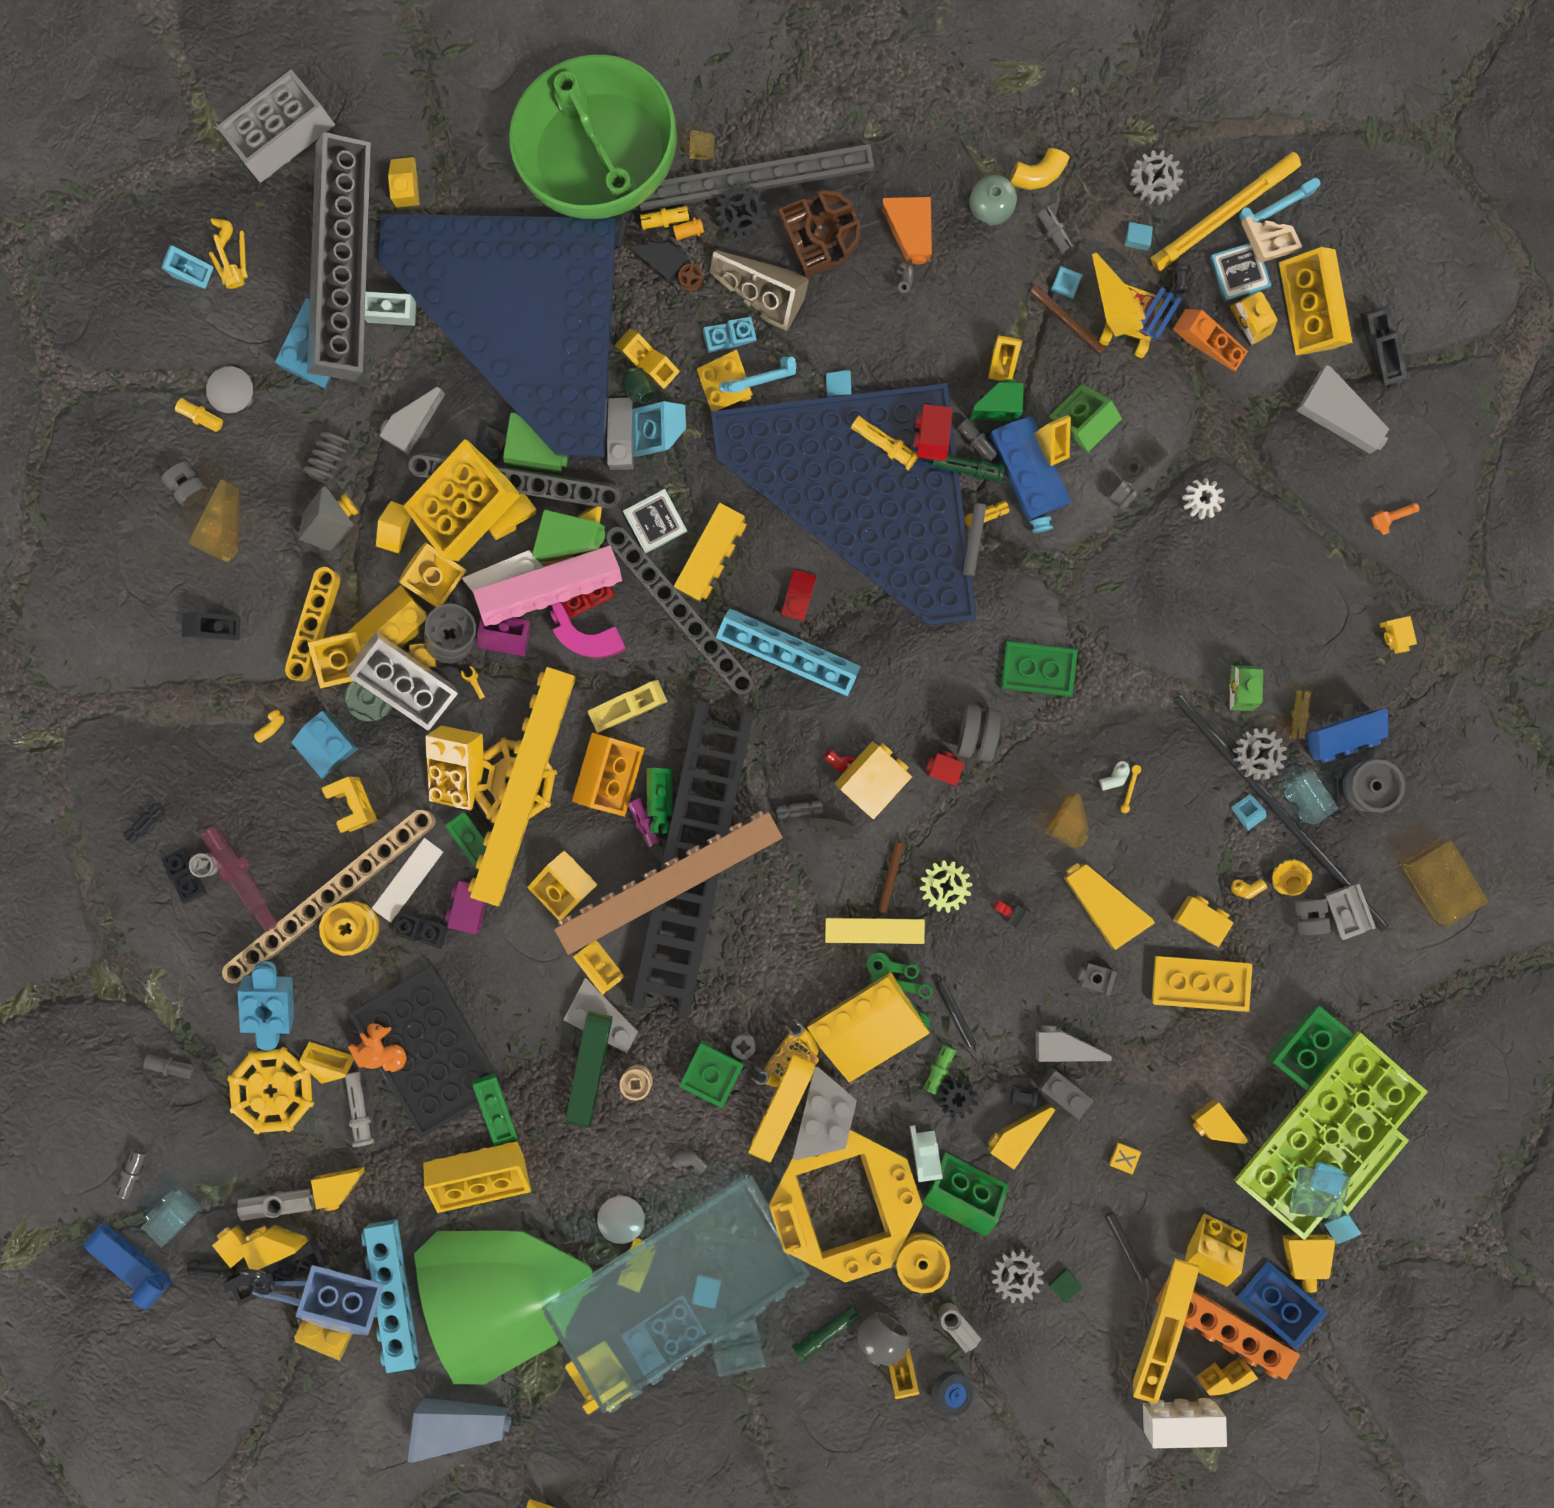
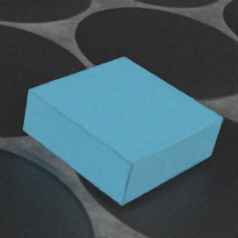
(1066, 282)

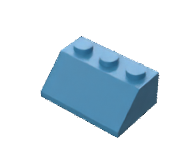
(295, 349)

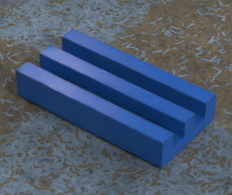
(1168, 298)

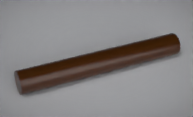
(890, 877)

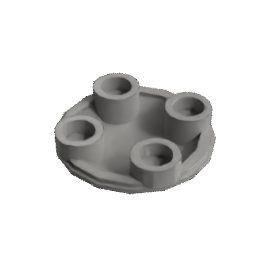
(229, 390)
(621, 1219)

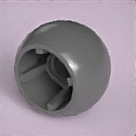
(882, 1339)

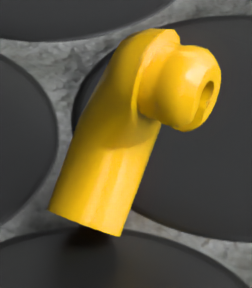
(271, 728)

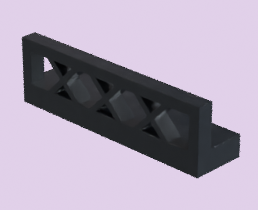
(238, 1280)

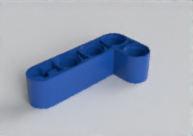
(128, 1265)

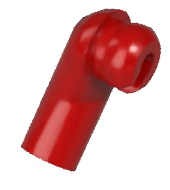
(840, 763)

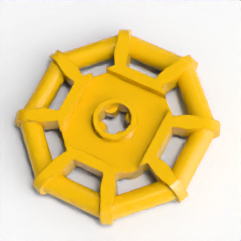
(497, 778)
(259, 1082)

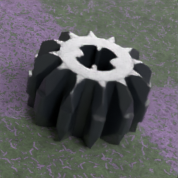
(965, 1101)

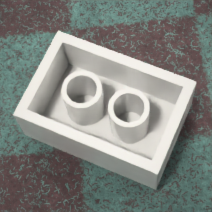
(1184, 1424)

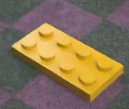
(1201, 983)

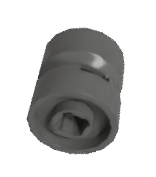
(182, 481)
(1312, 925)

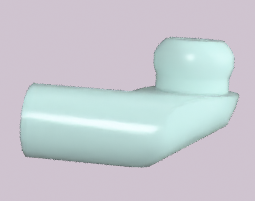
(1117, 778)

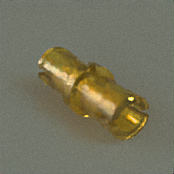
(1300, 714)

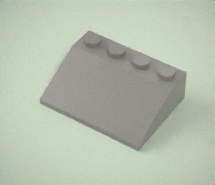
(275, 125)

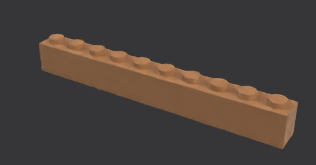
(668, 883)

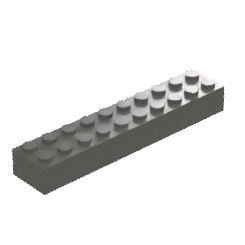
(339, 257)

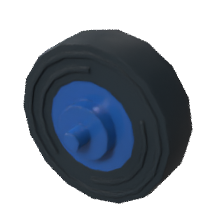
(952, 1394)

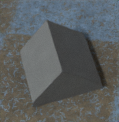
(324, 522)

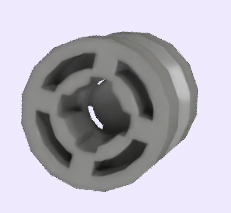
(199, 866)

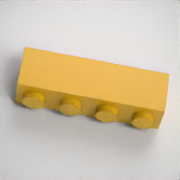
(710, 552)

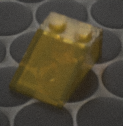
(219, 525)

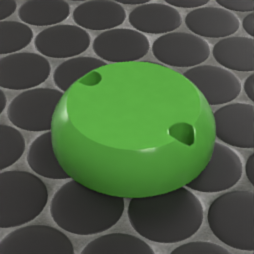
(593, 136)

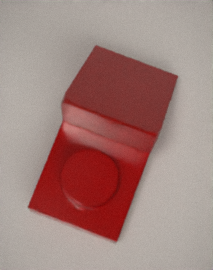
(798, 595)

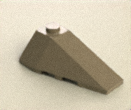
(768, 288)

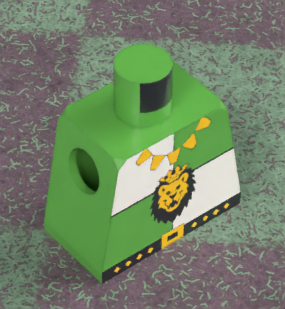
(1245, 688)

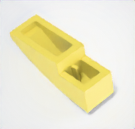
(627, 706)

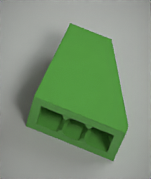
(528, 450)
(566, 536)

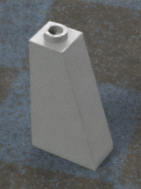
(1343, 411)

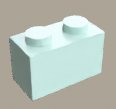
(390, 308)

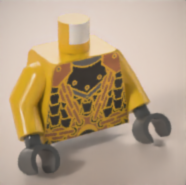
(797, 1042)

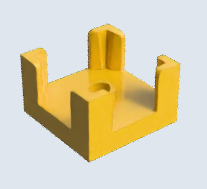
(357, 801)

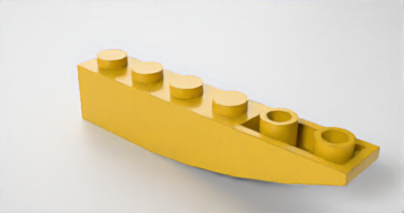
(1165, 1332)

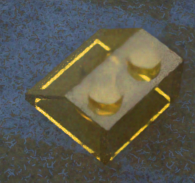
(1069, 823)

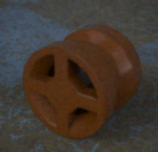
(690, 272)

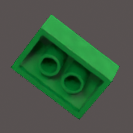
(966, 1195)

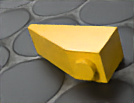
(1016, 1138)

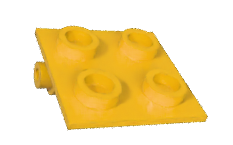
(721, 370)

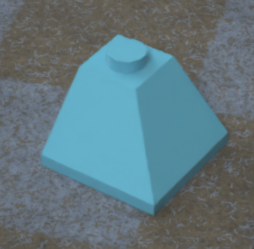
(657, 427)

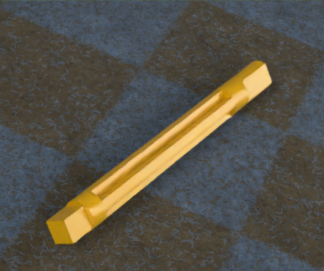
(1226, 211)

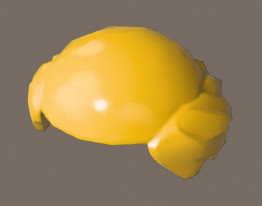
(1291, 877)

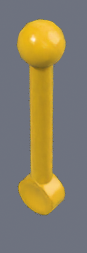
(1136, 769)

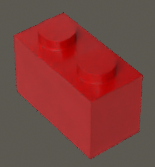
(933, 432)

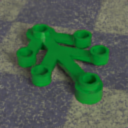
(889, 966)

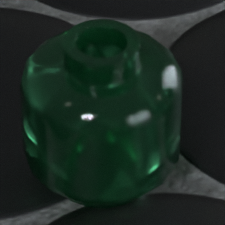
(638, 385)

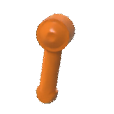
(1382, 520)

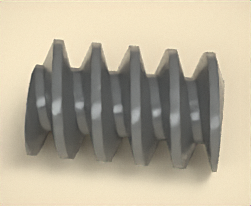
(325, 457)

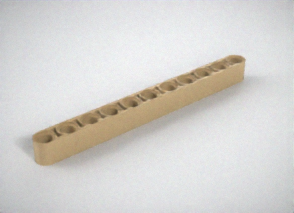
(318, 900)

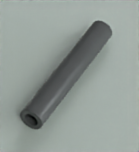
(974, 539)

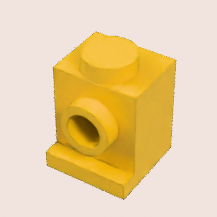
(1399, 634)

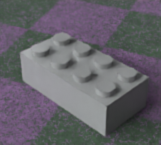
(402, 681)

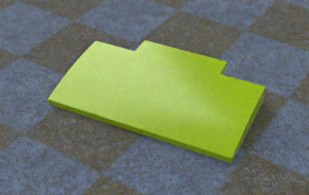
(1342, 1122)

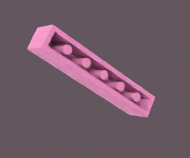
(547, 586)

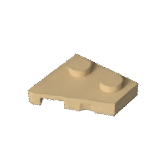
(1271, 239)

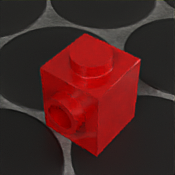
(945, 768)

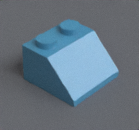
(324, 743)

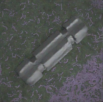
(799, 809)

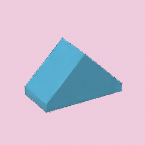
(186, 267)

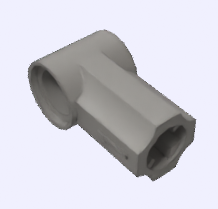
(959, 1327)

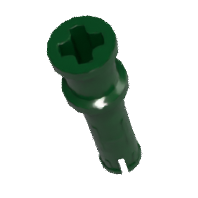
(979, 465)
(816, 1340)

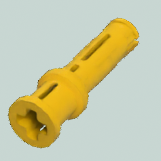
(893, 447)

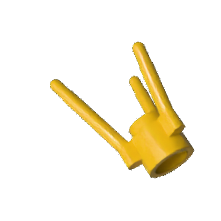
(230, 274)

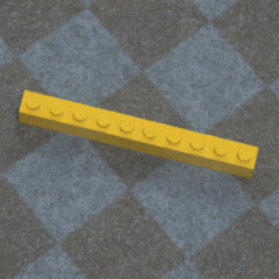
(522, 787)

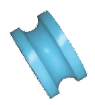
(1041, 525)

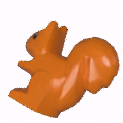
(373, 1054)

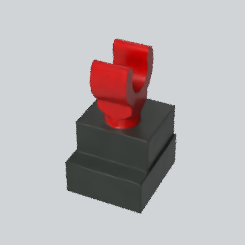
(1018, 917)

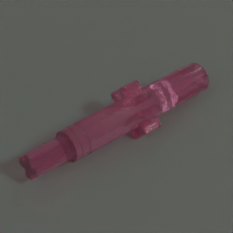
(236, 873)

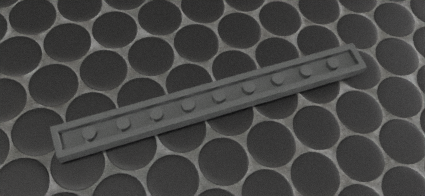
(761, 176)

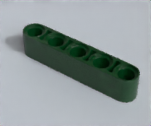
(589, 1069)

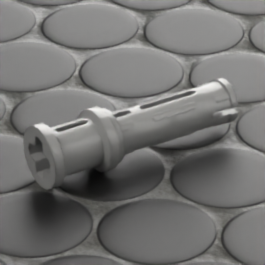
(359, 1120)

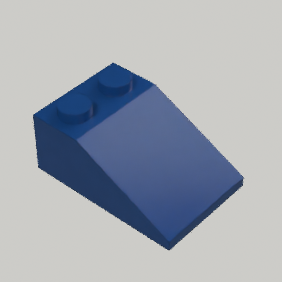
(1282, 1305)

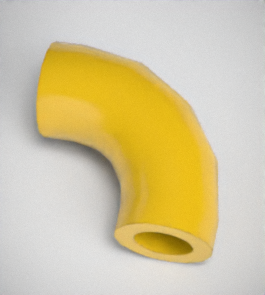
(1041, 174)

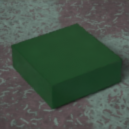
(1065, 1285)

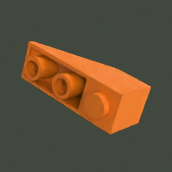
(1210, 338)

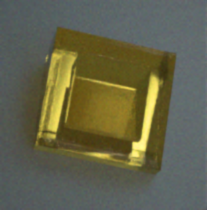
(701, 145)

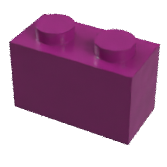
(508, 636)
(466, 912)

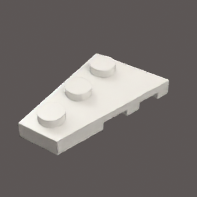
(503, 570)

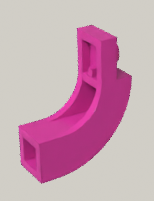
(592, 646)

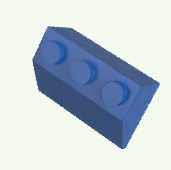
(1348, 735)

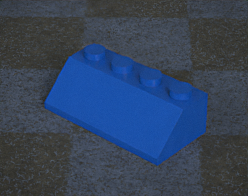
(1031, 478)

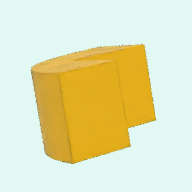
(644, 356)

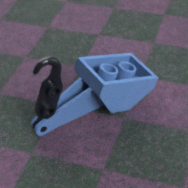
(328, 1298)

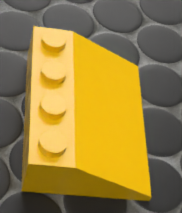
(461, 501)
(868, 1027)

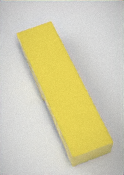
(875, 930)

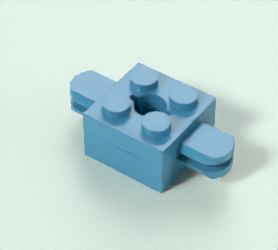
(266, 1005)

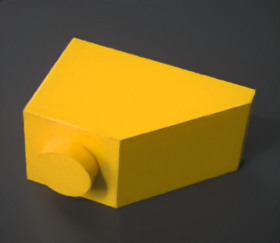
(403, 182)
(1217, 1124)
(334, 1188)

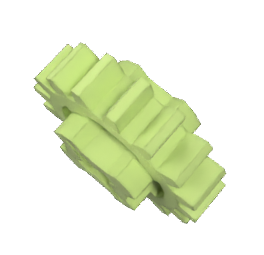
(948, 875)

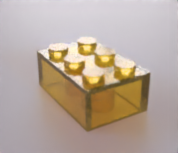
(1444, 883)

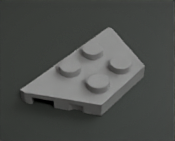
(825, 1118)

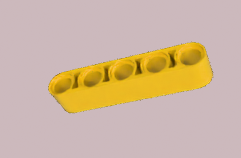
(310, 612)
(781, 1108)

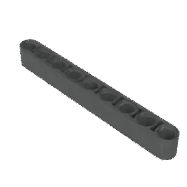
(527, 482)
(672, 602)

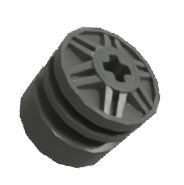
(445, 621)

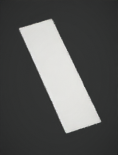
(407, 880)

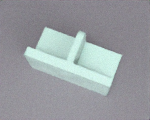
(926, 1155)

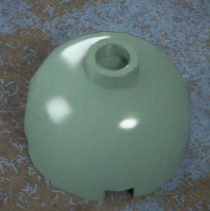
(993, 199)

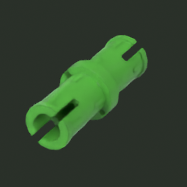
(939, 1069)

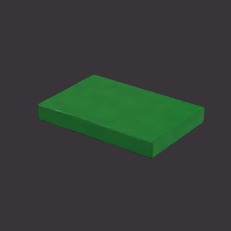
(1039, 669)

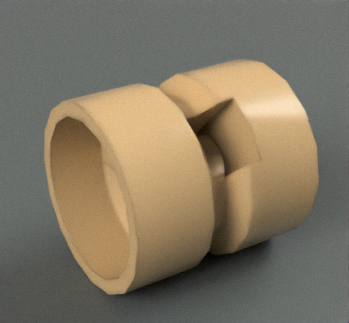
(636, 1082)

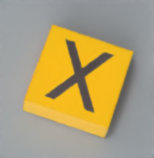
(1125, 1158)

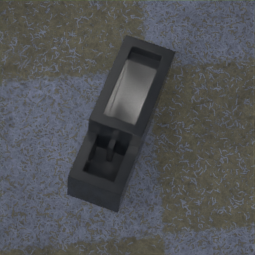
(1384, 345)

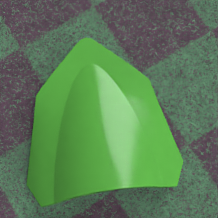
(488, 1297)

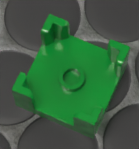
(711, 1074)

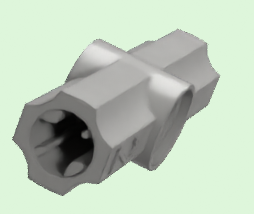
(262, 1206)

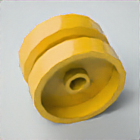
(335, 931)
(923, 1277)

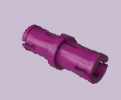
(643, 821)

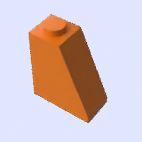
(911, 226)

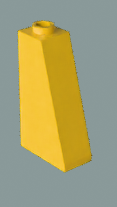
(1107, 907)

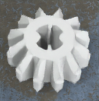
(1206, 507)

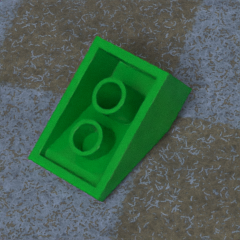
(1310, 1047)

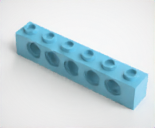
(788, 652)
(391, 1357)

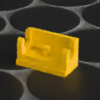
(599, 966)

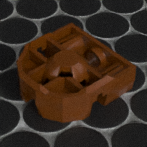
(815, 258)

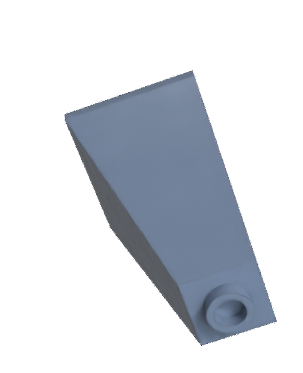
(453, 1426)

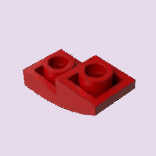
(585, 602)

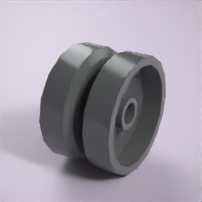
(982, 733)
(1383, 796)

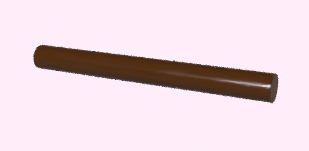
(1067, 319)

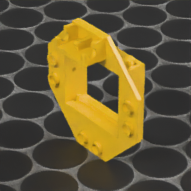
(894, 1196)

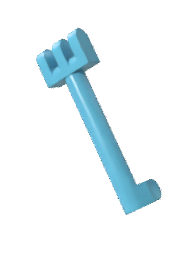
(1306, 190)
(788, 368)

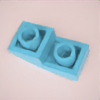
(729, 335)

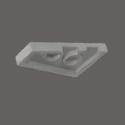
(590, 999)

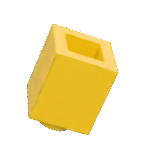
(229, 1244)

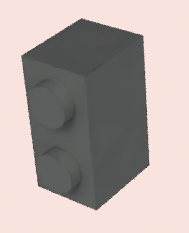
(1065, 1093)

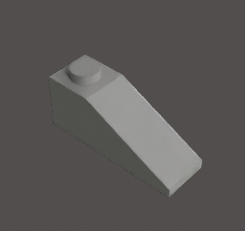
(408, 424)
(620, 434)
(1060, 1046)

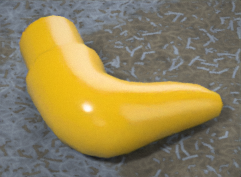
(226, 230)

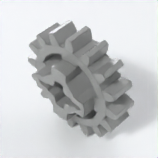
(1166, 184)
(1266, 761)
(1024, 1270)

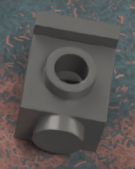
(1106, 981)

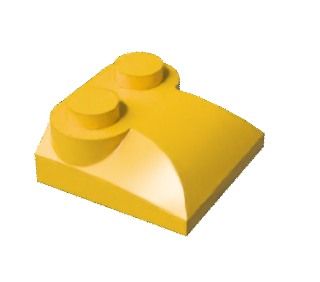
(431, 575)

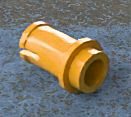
(689, 229)

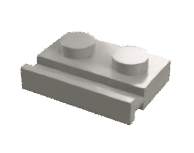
(1350, 911)

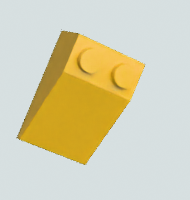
(1120, 307)

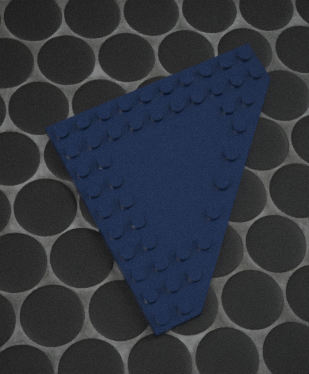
(524, 308)
(848, 493)

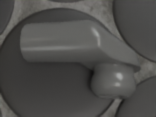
(907, 279)
(687, 1158)

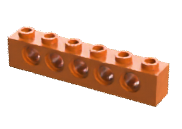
(1283, 1355)

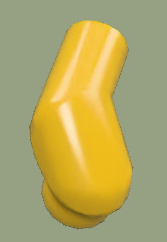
(1248, 890)

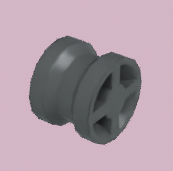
(1123, 495)
(743, 1041)

